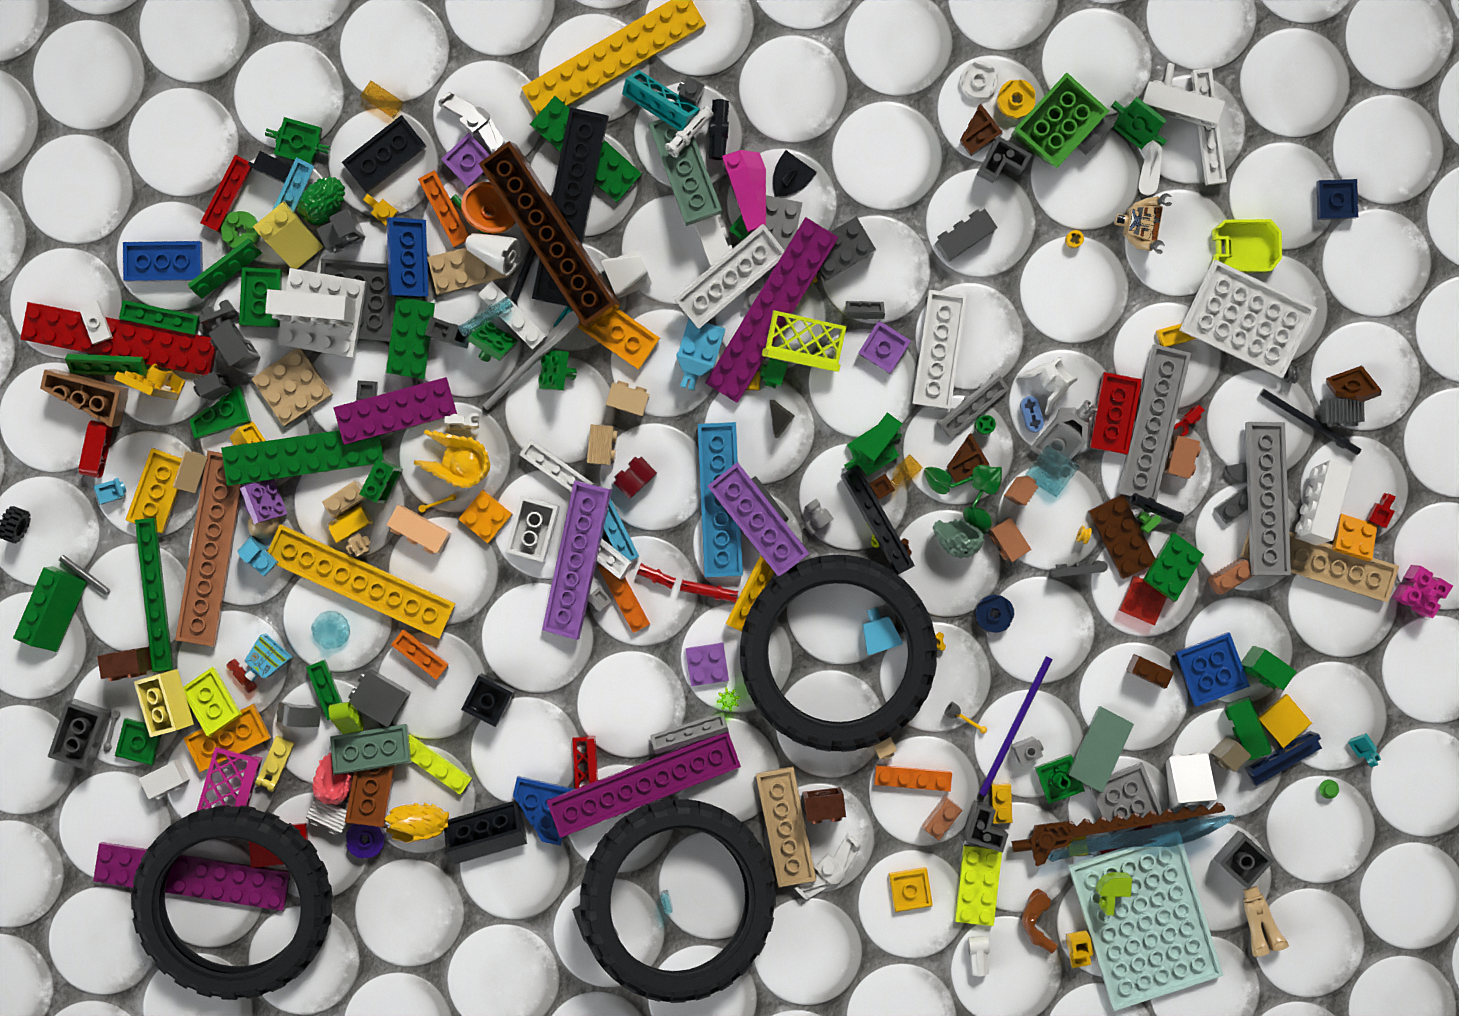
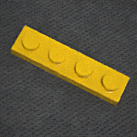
(755, 584)

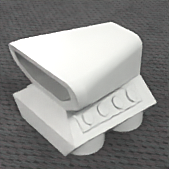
(626, 273)

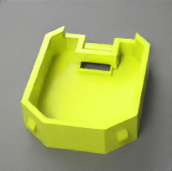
(1249, 244)

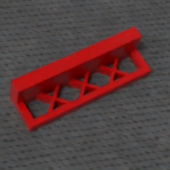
(592, 760)

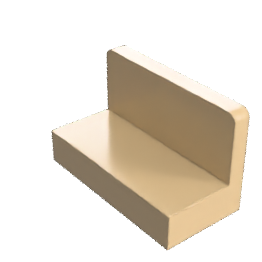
(190, 471)

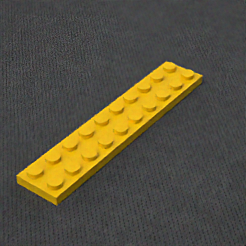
(615, 54)
(361, 581)

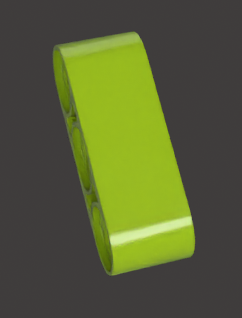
(346, 717)

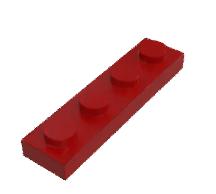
(226, 193)

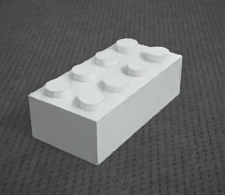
(310, 306)
(1323, 502)

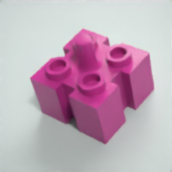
(1422, 591)

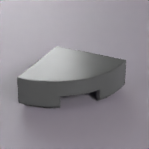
(1238, 471)

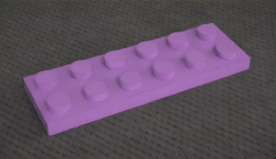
(758, 519)

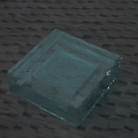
(666, 901)

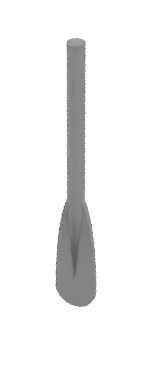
(557, 335)

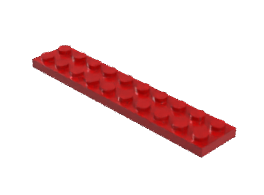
(156, 345)

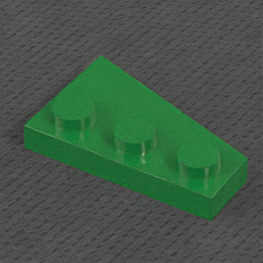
(222, 416)

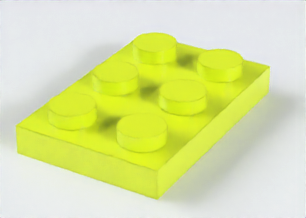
(211, 702)

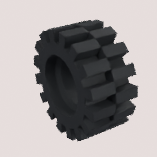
(14, 524)

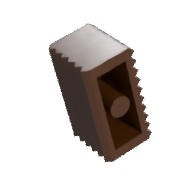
(1149, 671)

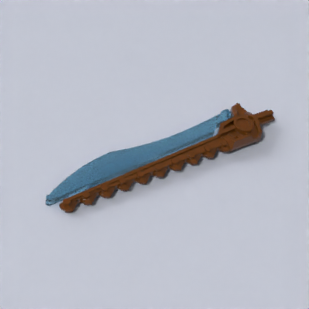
(1059, 834)

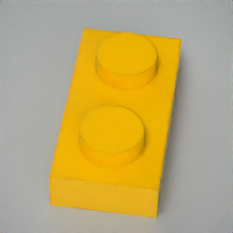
(1002, 801)

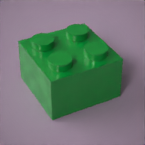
(1267, 668)

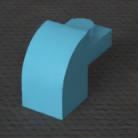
(256, 554)

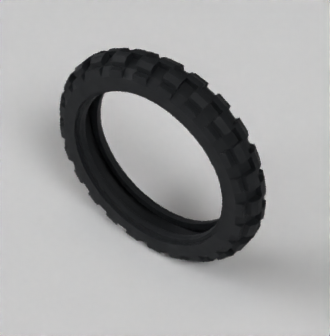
(860, 732)
(740, 951)
(181, 962)

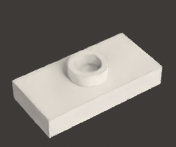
(95, 322)

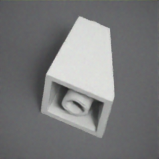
(1189, 781)

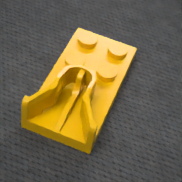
(154, 382)

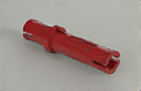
(709, 591)

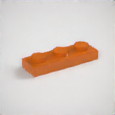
(420, 654)

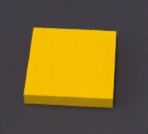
(1284, 720)
(910, 889)

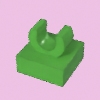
(1148, 522)

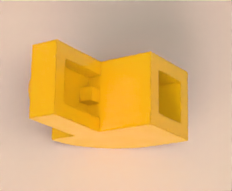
(1079, 948)

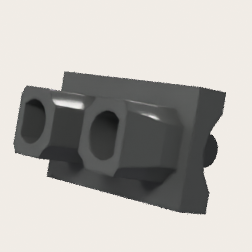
(213, 319)

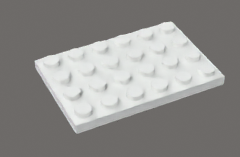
(1248, 319)

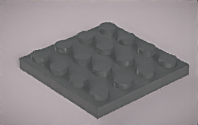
(378, 305)

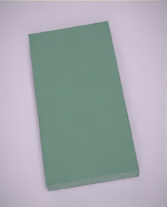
(370, 749)
(1100, 749)

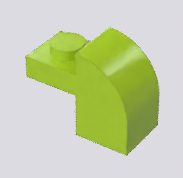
(1111, 886)

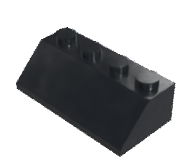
(484, 832)

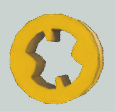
(1069, 236)
(1083, 534)

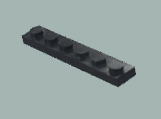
(877, 520)

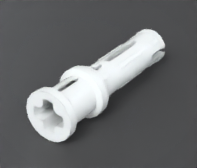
(683, 137)

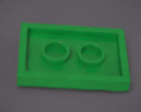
(254, 296)
(1173, 567)

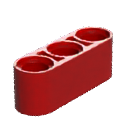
(95, 449)

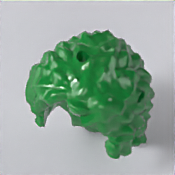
(321, 200)

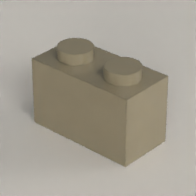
(1229, 754)

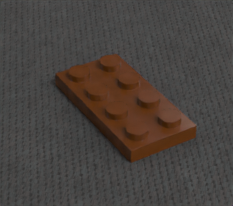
(1122, 536)

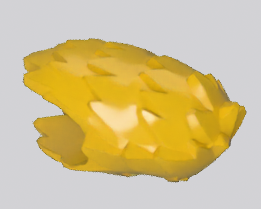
(416, 822)

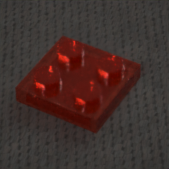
(1142, 601)

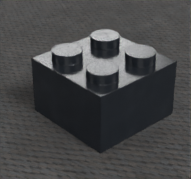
(488, 699)

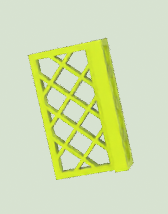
(797, 356)

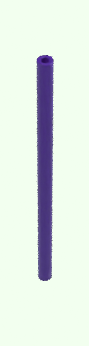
(1015, 726)

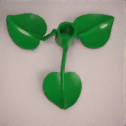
(984, 478)

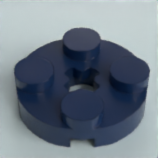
(983, 611)

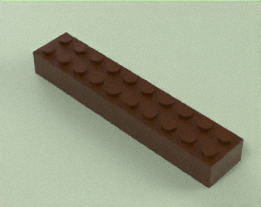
(549, 234)

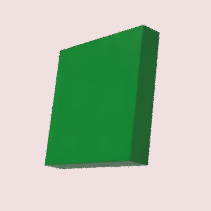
(136, 742)

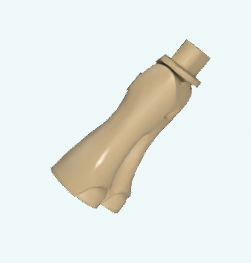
(1257, 913)

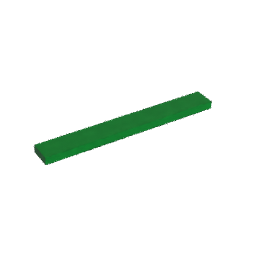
(154, 594)

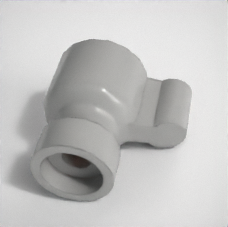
(819, 518)

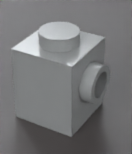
(1028, 750)

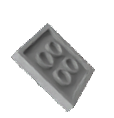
(1127, 793)

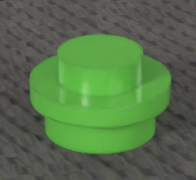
(1329, 789)

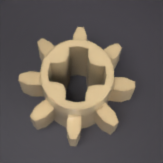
(358, 545)

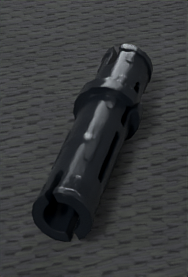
(1150, 505)

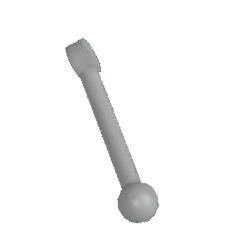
(114, 714)

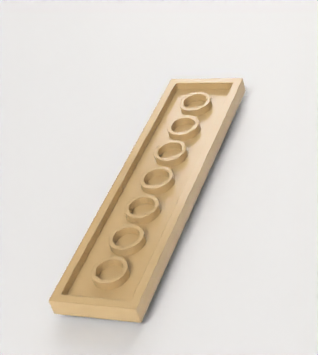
(1340, 570)

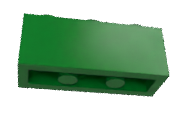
(1248, 727)

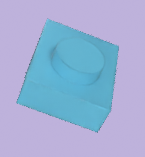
(109, 491)

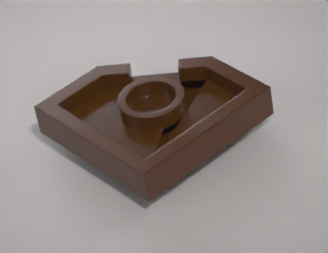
(1354, 385)

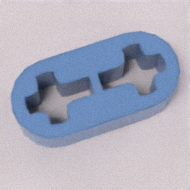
(1036, 412)

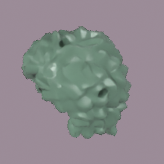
(958, 538)

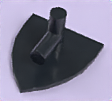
(791, 175)

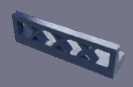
(1283, 757)

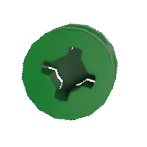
(987, 422)

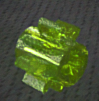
(732, 695)

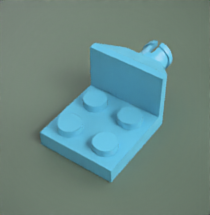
(698, 351)

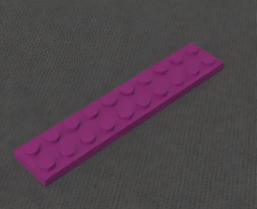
(780, 293)
(643, 784)
(199, 877)

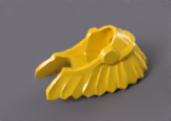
(463, 462)

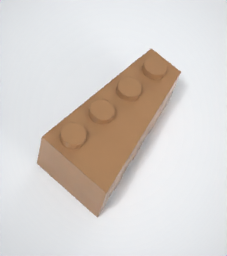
(92, 396)

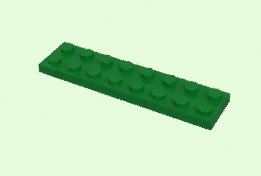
(296, 457)

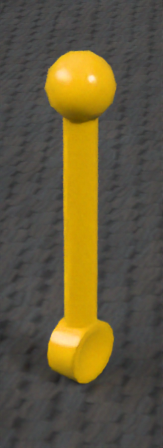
(422, 508)

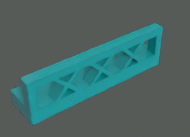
(658, 102)

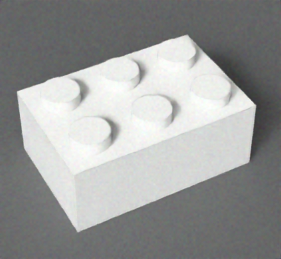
(532, 529)

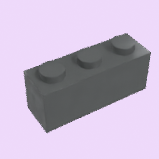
(965, 234)

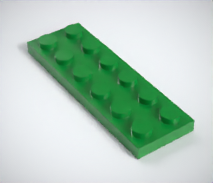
(614, 172)

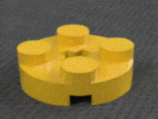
(1015, 110)

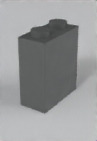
(378, 697)

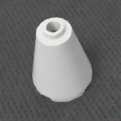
(495, 251)

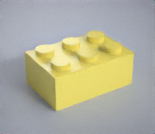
(163, 703)

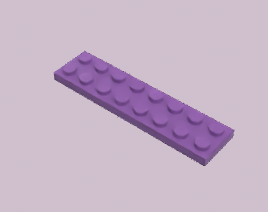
(576, 559)

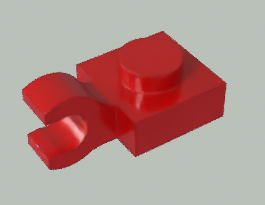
(1191, 416)
(1381, 513)

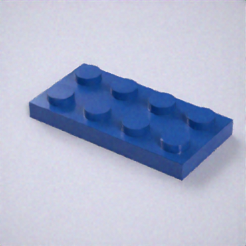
(407, 257)
(162, 260)

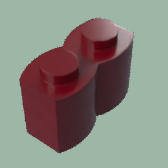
(634, 477)

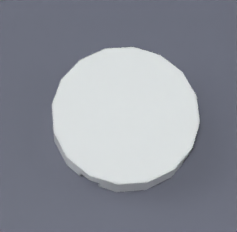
(979, 80)

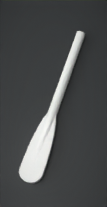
(1152, 164)

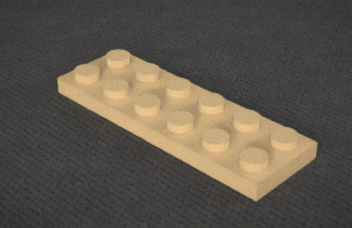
(786, 826)

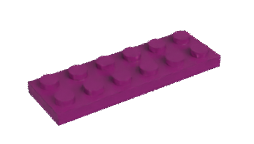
(395, 411)

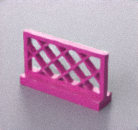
(247, 781)

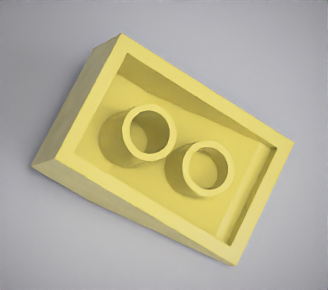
(288, 236)

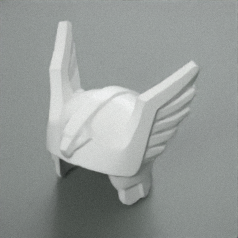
(1053, 378)

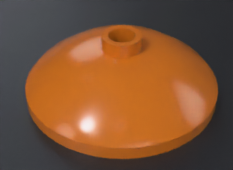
(483, 200)

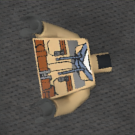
(1143, 223)

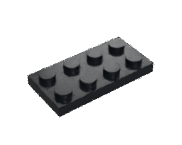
(384, 154)

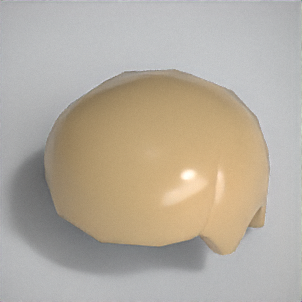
(264, 529)

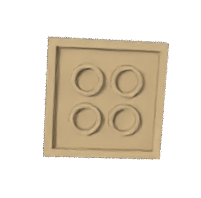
(292, 386)

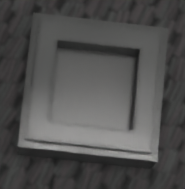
(366, 389)

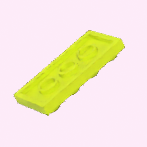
(978, 885)

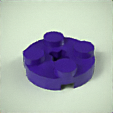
(365, 850)

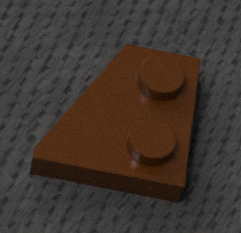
(980, 131)
(966, 459)

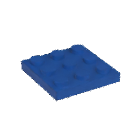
(1212, 669)

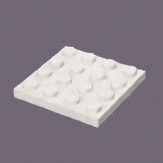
(319, 337)

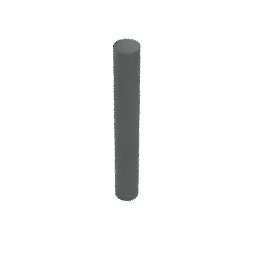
(83, 574)

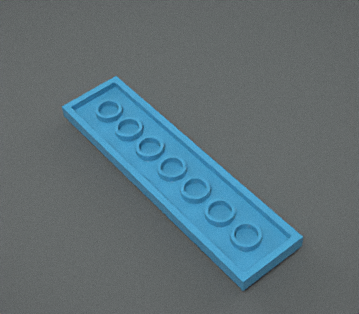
(720, 532)

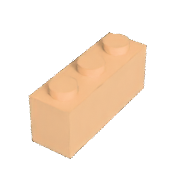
(418, 529)

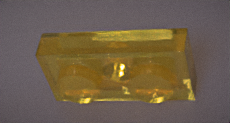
(382, 99)

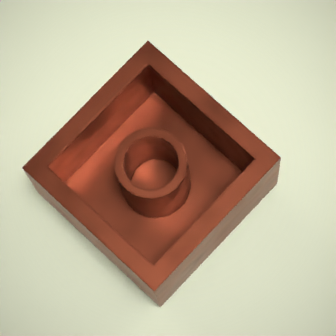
(125, 664)
(824, 805)

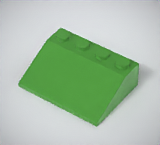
(1060, 121)

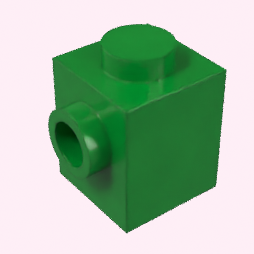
(774, 373)

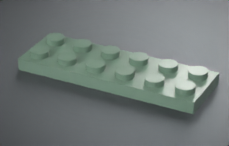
(687, 176)

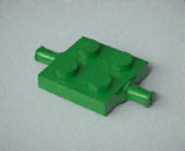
(1139, 123)
(297, 140)
(886, 457)

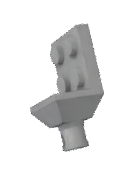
(1067, 431)

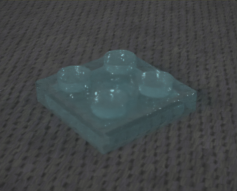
(1052, 471)

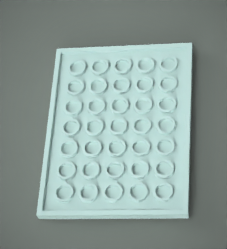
(1157, 934)

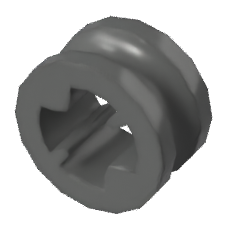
(1292, 374)

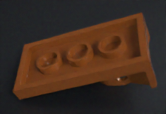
(370, 797)

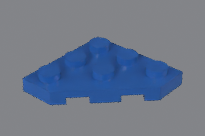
(532, 799)

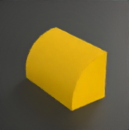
(349, 523)

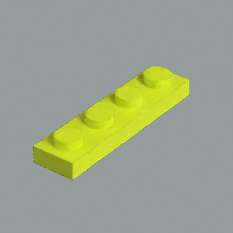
(438, 766)

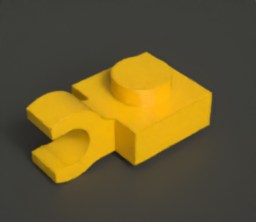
(381, 210)

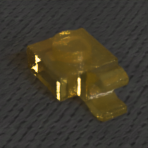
(907, 469)

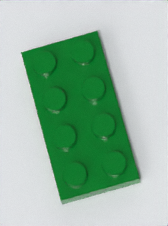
(407, 342)

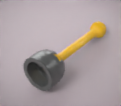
(954, 711)

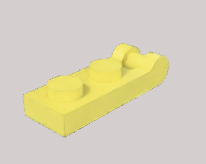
(275, 763)

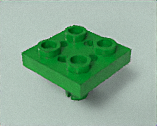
(492, 342)
(555, 371)
(1062, 785)

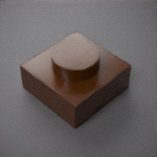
(881, 486)

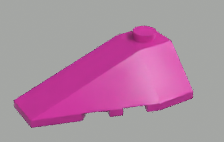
(748, 182)

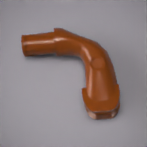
(1037, 904)

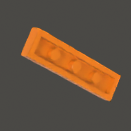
(444, 208)
(625, 599)
(913, 778)

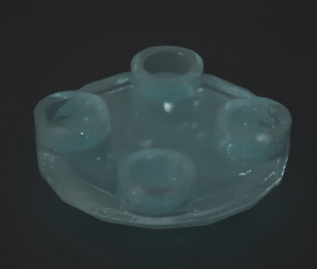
(331, 629)

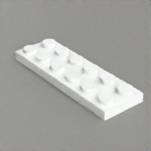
(730, 276)
(939, 349)

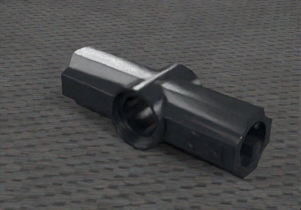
(718, 129)

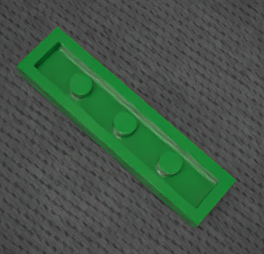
(225, 268)
(159, 317)
(105, 364)

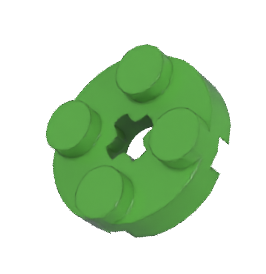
(234, 221)

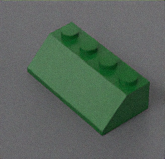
(50, 609)

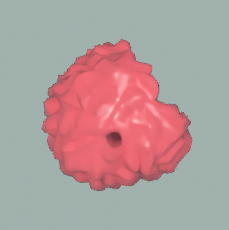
(328, 787)

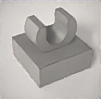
(598, 599)

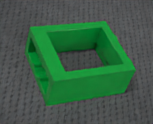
(879, 439)
(376, 485)

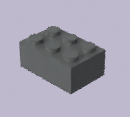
(849, 249)
(79, 733)

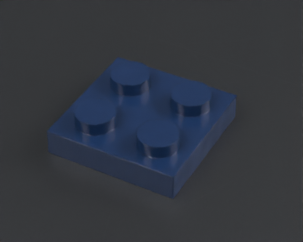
(1337, 199)

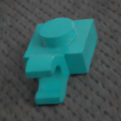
(1364, 747)

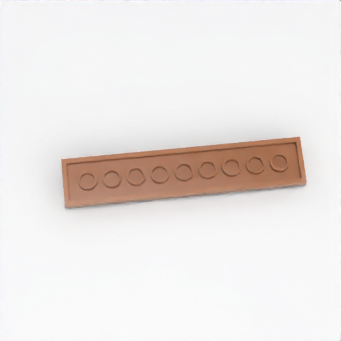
(209, 555)

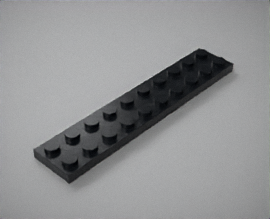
(574, 186)

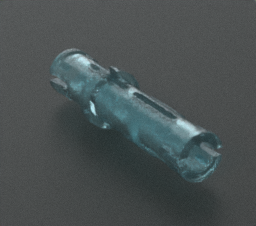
(485, 316)

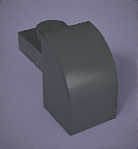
(446, 332)
(298, 715)

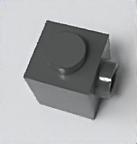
(691, 90)

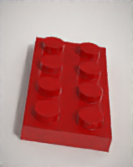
(1115, 413)

